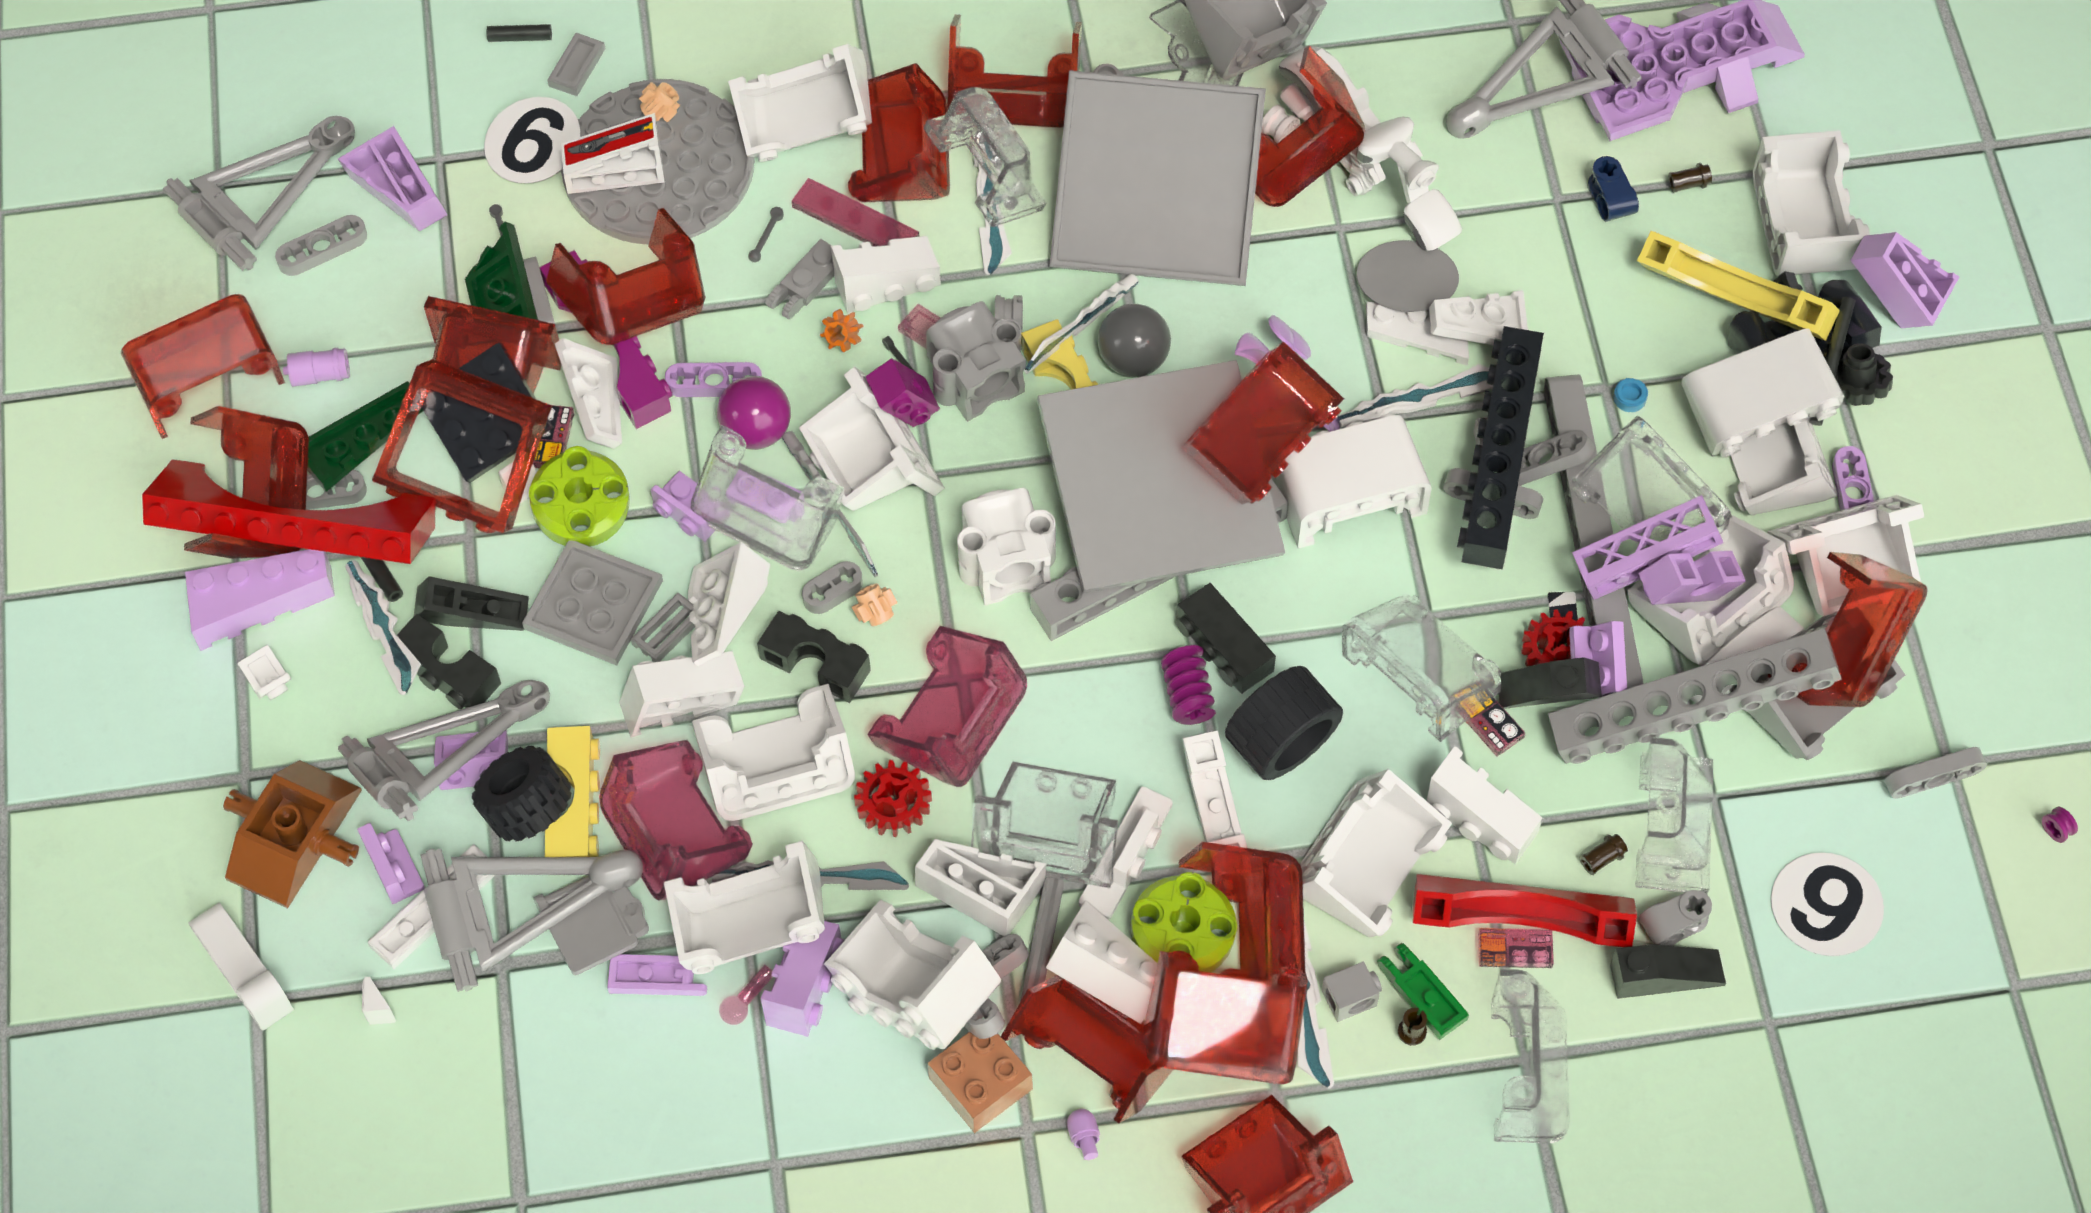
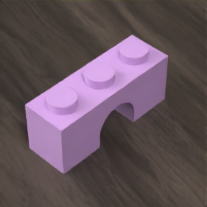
(1682, 580)

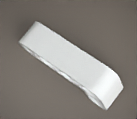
(241, 966)

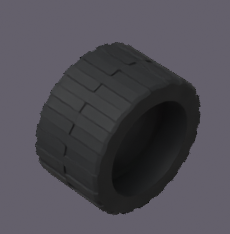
(1283, 722)

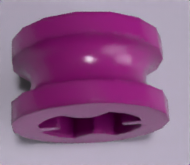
(2059, 824)

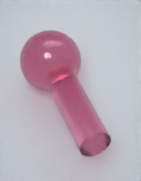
(734, 1009)

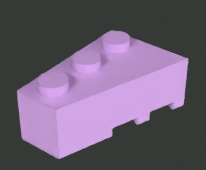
(394, 178)
(1903, 278)
(800, 983)

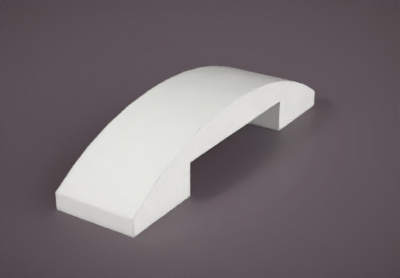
(1767, 630)
(1212, 790)

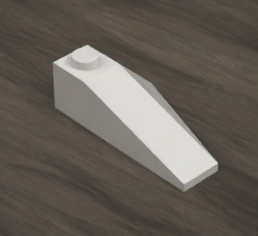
(722, 598)

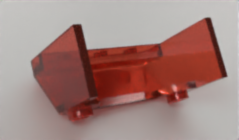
(1022, 98)
(1316, 143)
(639, 299)
(196, 351)
(272, 475)
(1866, 629)
(1269, 902)
(1093, 1035)

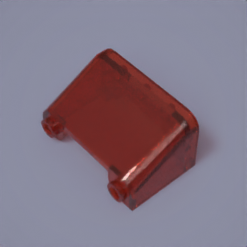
(897, 151)
(1224, 1021)

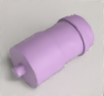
(314, 367)

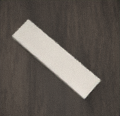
(413, 923)

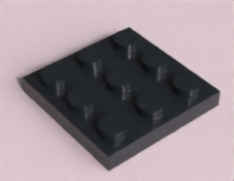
(470, 434)

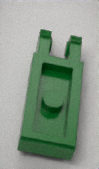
(1424, 991)

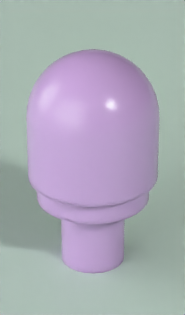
(1084, 1132)

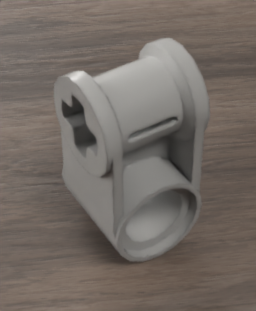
(1671, 922)

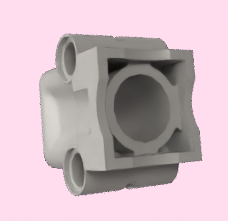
(975, 359)

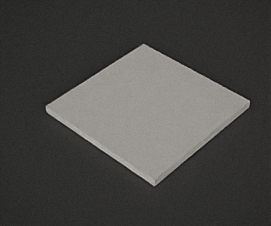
(1157, 178)
(1131, 491)

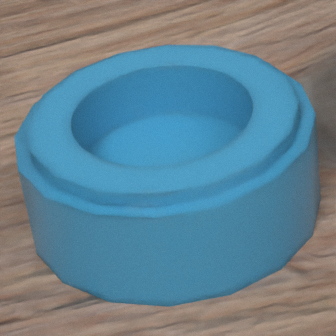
(1630, 395)

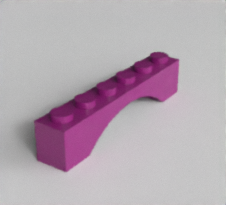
(638, 388)

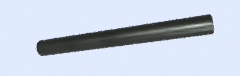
(1837, 341)

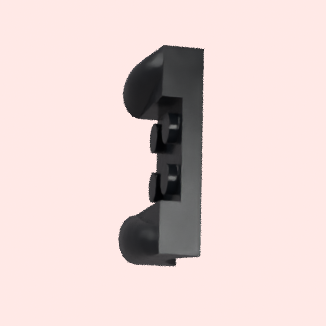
(1750, 331)

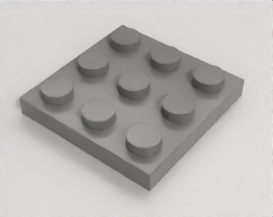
(593, 602)

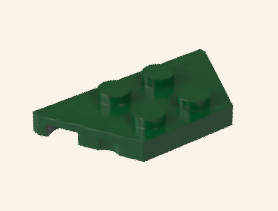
(501, 279)

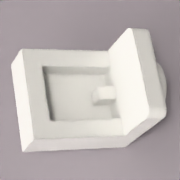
(264, 673)

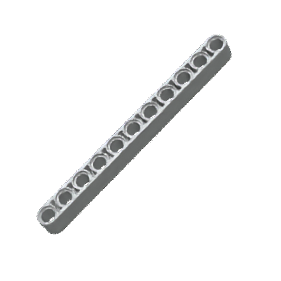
(1588, 521)

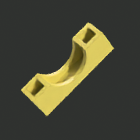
(1063, 363)
(574, 754)

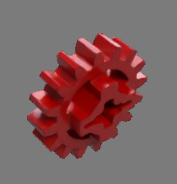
(1550, 634)
(885, 811)

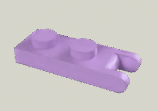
(651, 976)

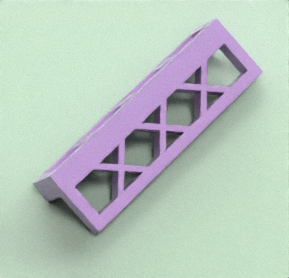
(1626, 568)

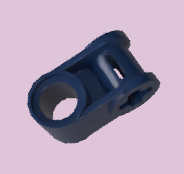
(1612, 190)

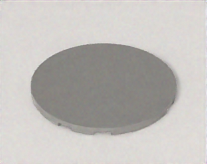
(701, 162)

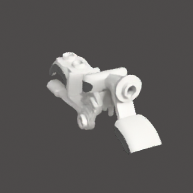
(1427, 210)

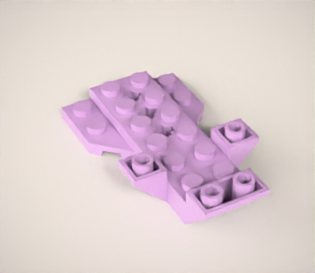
(1705, 48)

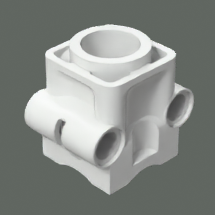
(1005, 544)

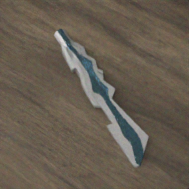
(797, 450)
(859, 877)

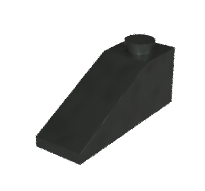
(469, 605)
(1550, 683)
(1665, 969)

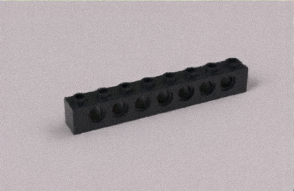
(1502, 448)

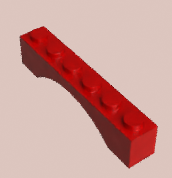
(1584, 915)

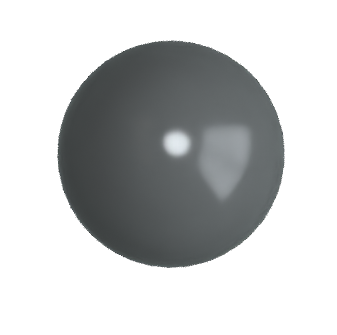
(1134, 340)

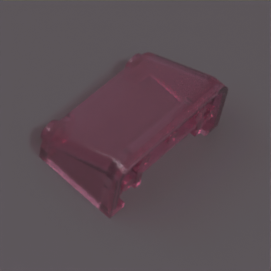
(957, 708)
(665, 818)

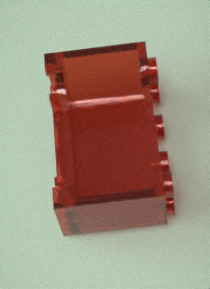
(1263, 423)

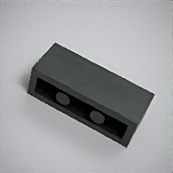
(1225, 638)

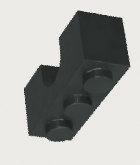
(791, 640)
(463, 682)

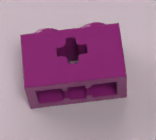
(902, 393)

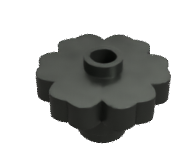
(1863, 375)

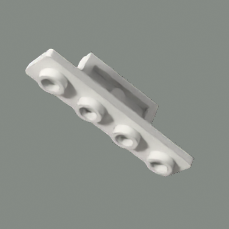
(1134, 837)

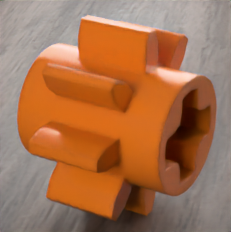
(834, 327)

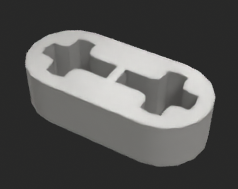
(832, 587)

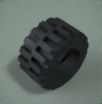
(521, 793)

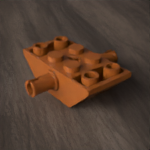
(289, 831)

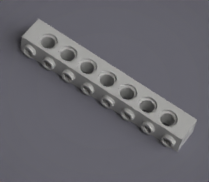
(1062, 617)
(1708, 681)

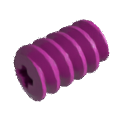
(1188, 685)

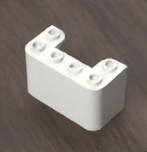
(1805, 203)
(1353, 475)
(911, 978)

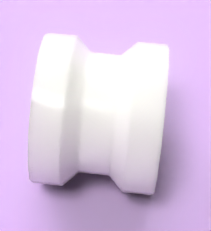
(1278, 123)

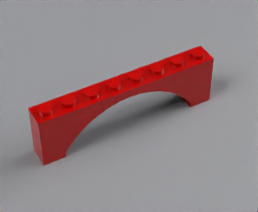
(192, 502)

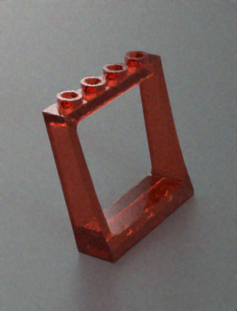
(482, 394)

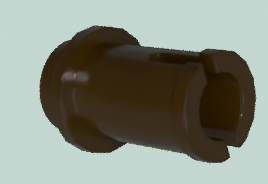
(1690, 178)
(1604, 854)
(1417, 1023)

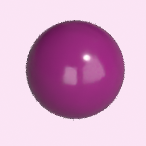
(755, 410)

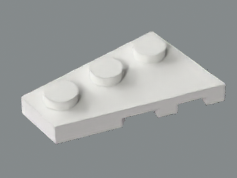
(1478, 318)
(1412, 329)
(593, 386)

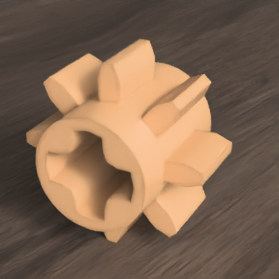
(660, 100)
(874, 604)

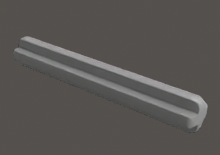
(1043, 933)

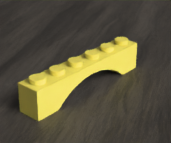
(1737, 286)

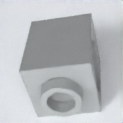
(1351, 991)

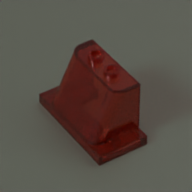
(469, 330)
(1268, 1164)

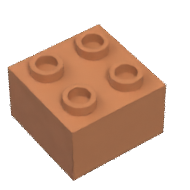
(980, 1078)

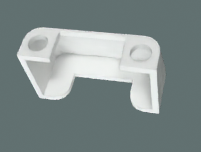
(1761, 391)

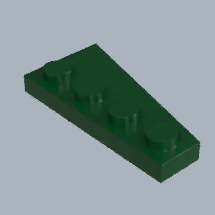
(352, 439)

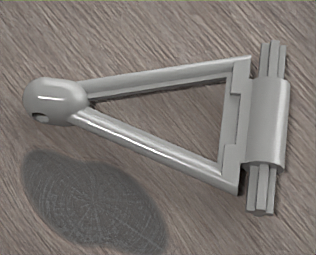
(1588, 41)
(223, 222)
(391, 776)
(460, 912)

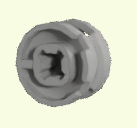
(1009, 308)

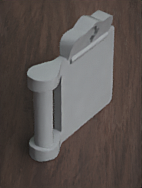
(598, 929)

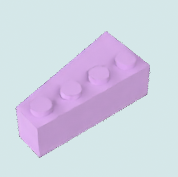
(254, 592)

